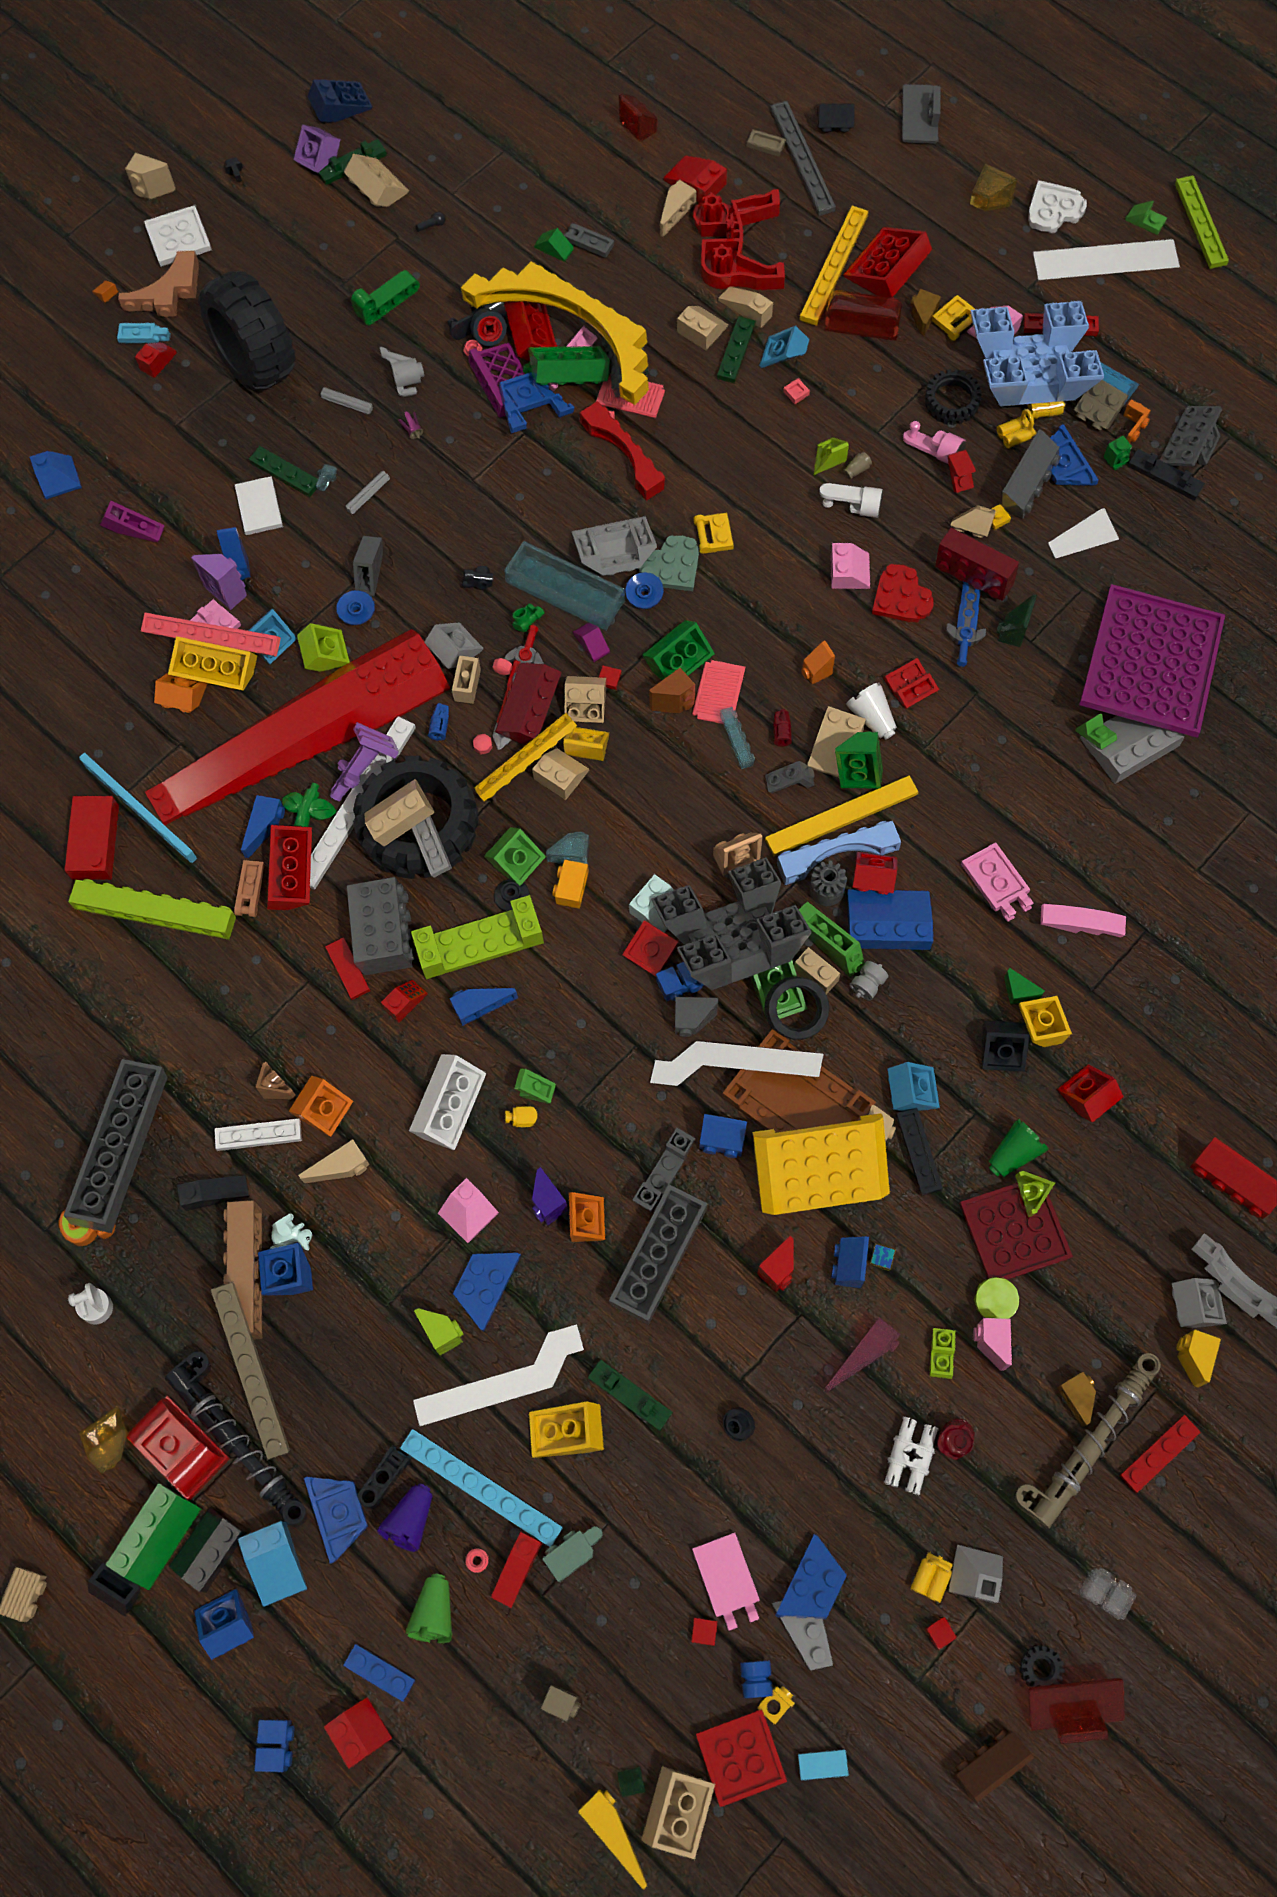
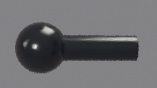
(437, 219)

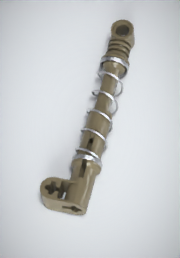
(1089, 1448)

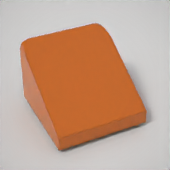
(105, 291)

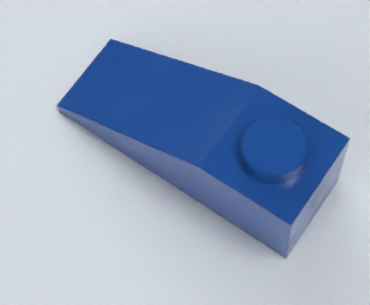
(234, 549)
(265, 813)
(478, 1002)

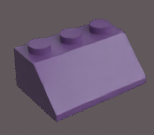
(220, 578)

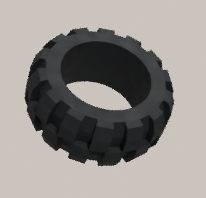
(247, 330)
(434, 779)

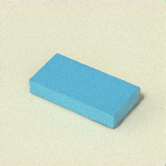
(823, 1764)

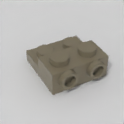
(1101, 404)

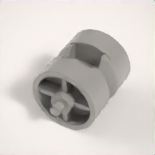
(867, 983)

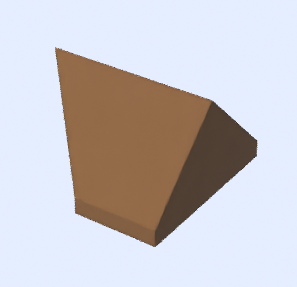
(271, 1085)

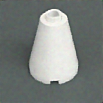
(875, 709)

